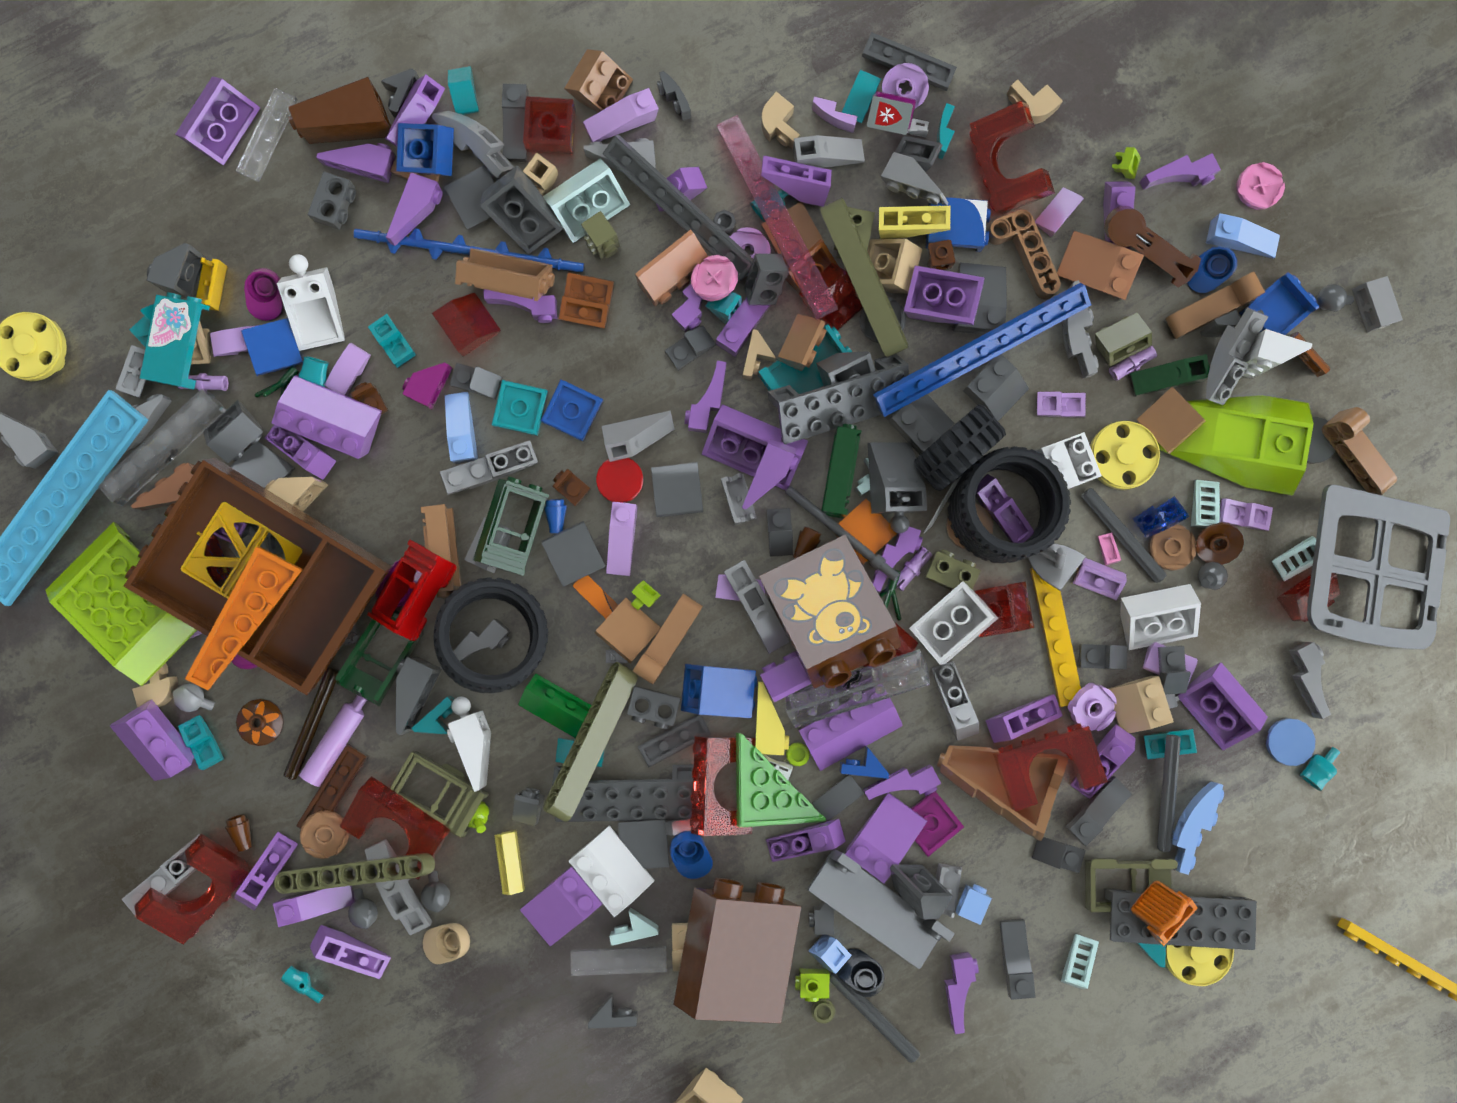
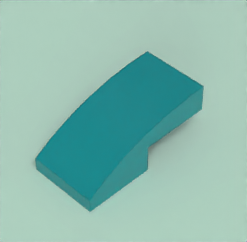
(861, 95)
(945, 134)
(392, 340)
(201, 741)
(1156, 743)

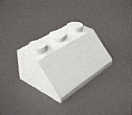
(1270, 351)
(1160, 616)
(953, 623)
(611, 871)

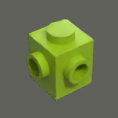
(813, 984)

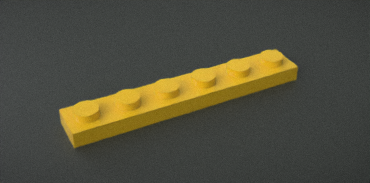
(1056, 639)
(1397, 957)

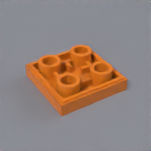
(867, 528)

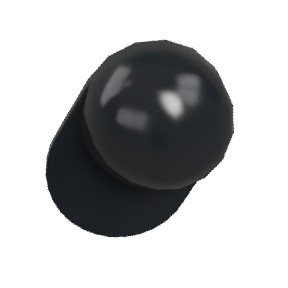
(862, 974)

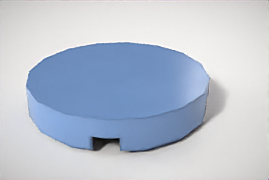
(1290, 742)

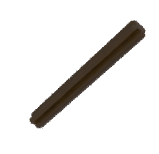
(311, 724)

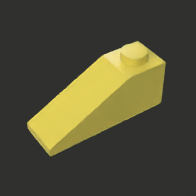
(912, 221)
(769, 729)

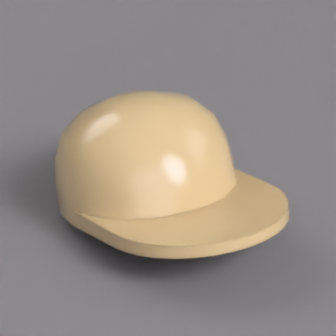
(446, 943)

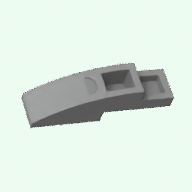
(474, 136)
(1078, 342)
(1228, 360)
(489, 468)
(756, 606)
(163, 880)
(398, 894)

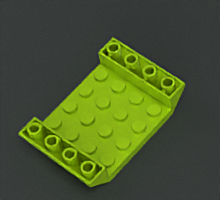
(116, 621)

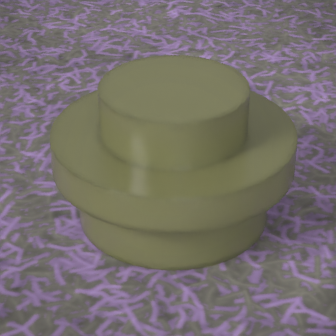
(823, 1010)

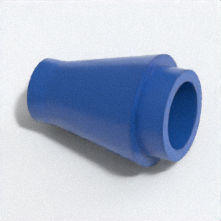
(555, 514)

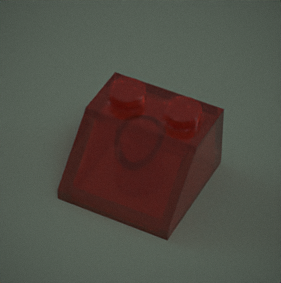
(466, 323)
(1296, 598)
(1011, 607)

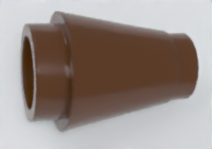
(807, 541)
(239, 831)

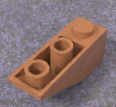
(165, 489)

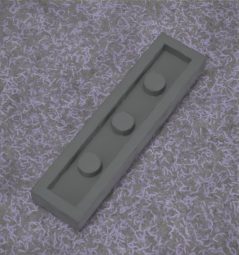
(892, 53)

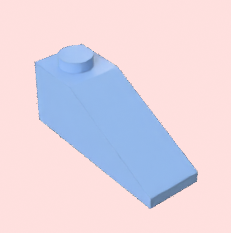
(1242, 236)
(460, 428)

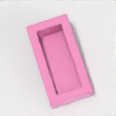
(1109, 549)

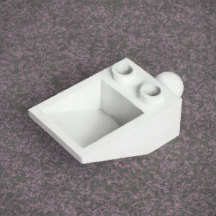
(311, 312)
(472, 741)

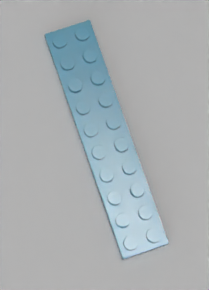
(65, 491)

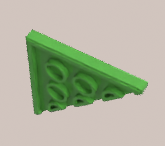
(765, 794)

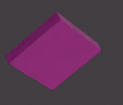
(940, 823)

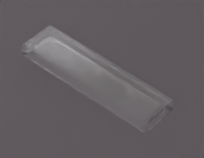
(266, 135)
(618, 961)

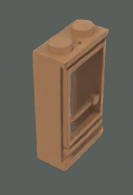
(505, 274)
(441, 540)

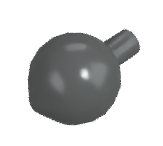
(1333, 298)
(1212, 575)
(435, 894)
(362, 911)

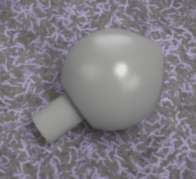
(191, 697)

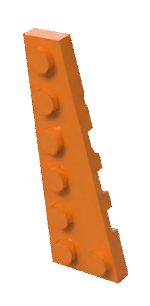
(250, 602)

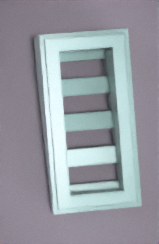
(1214, 512)
(1294, 552)
(1086, 973)

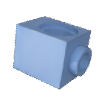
(973, 903)
(829, 953)

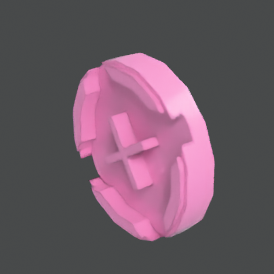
(1260, 186)
(714, 278)

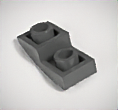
(674, 93)

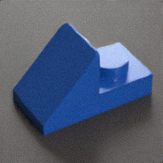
(871, 766)

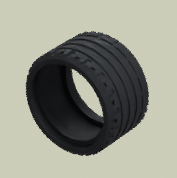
(1052, 497)
(490, 589)

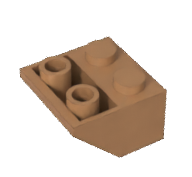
(598, 81)
(799, 344)

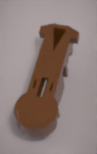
(1128, 228)

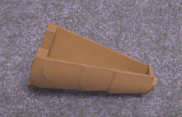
(978, 776)

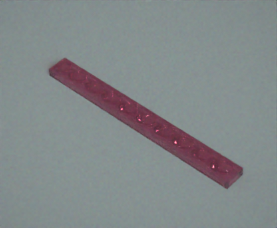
(777, 218)

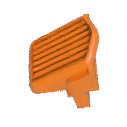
(1163, 910)

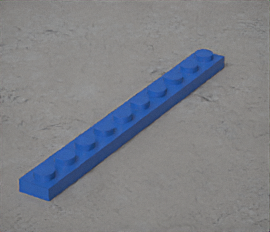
(982, 349)

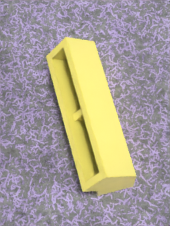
(509, 862)

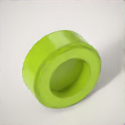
(797, 754)

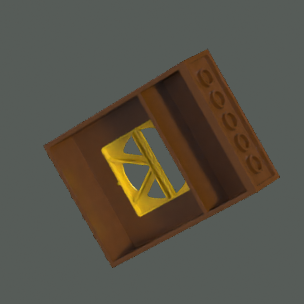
(312, 615)

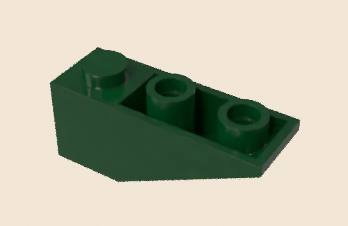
(1171, 374)

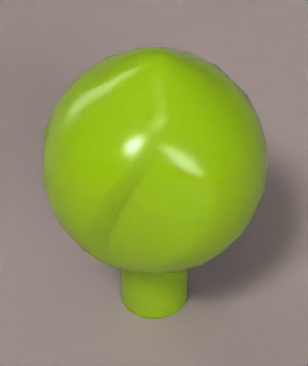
(480, 818)

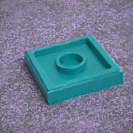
(520, 408)

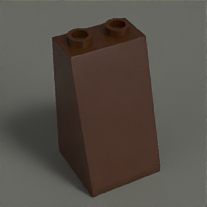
(341, 115)

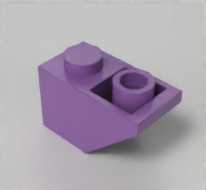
(687, 181)

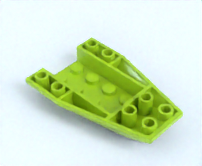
(1251, 441)

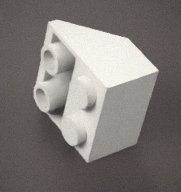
(1073, 459)

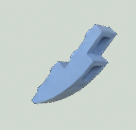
(1197, 815)

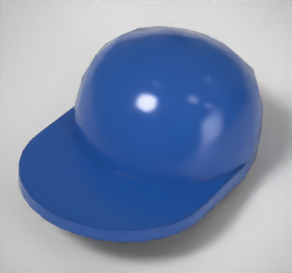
(1214, 269)
(690, 855)

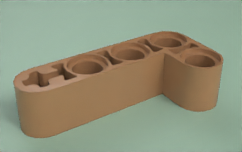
(1028, 255)
(1215, 305)
(1357, 451)
(667, 639)

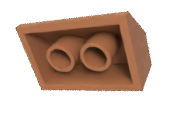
(671, 269)

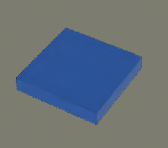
(272, 346)
(572, 410)

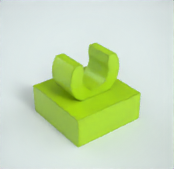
(1129, 163)
(644, 595)

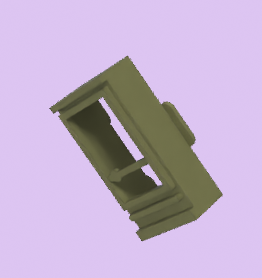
(463, 807)
(1157, 870)

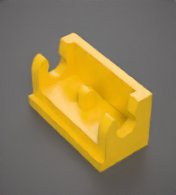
(211, 282)

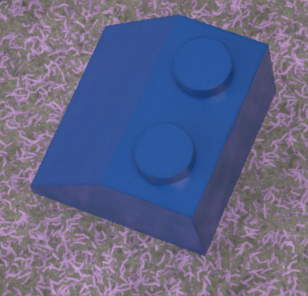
(425, 149)

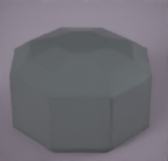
(725, 220)

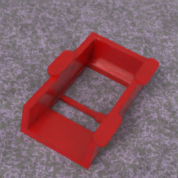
(435, 574)

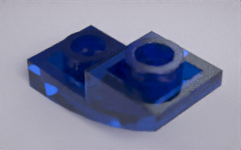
(1161, 518)

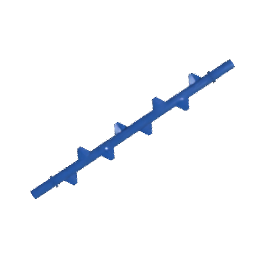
(459, 246)

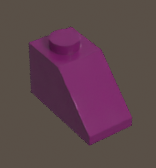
(427, 384)

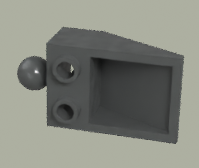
(895, 481)

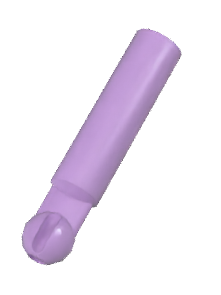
(333, 742)

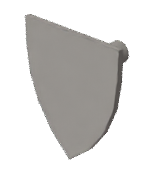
(1056, 564)

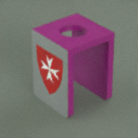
(891, 112)

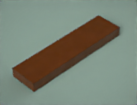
(336, 782)

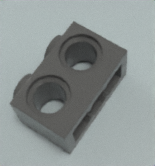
(326, 200)
(766, 279)
(655, 700)

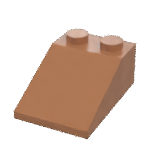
(1100, 265)

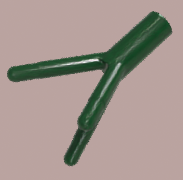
(283, 383)
(890, 592)

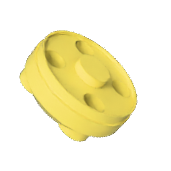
(31, 346)
(1125, 454)
(1201, 963)

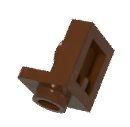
(941, 255)
(369, 394)
(570, 486)

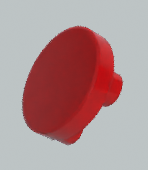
(619, 480)

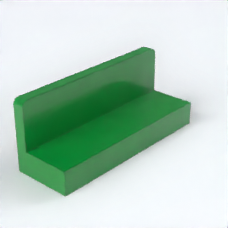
(554, 705)

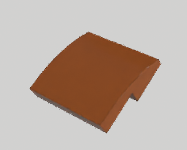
(586, 300)
(1312, 358)

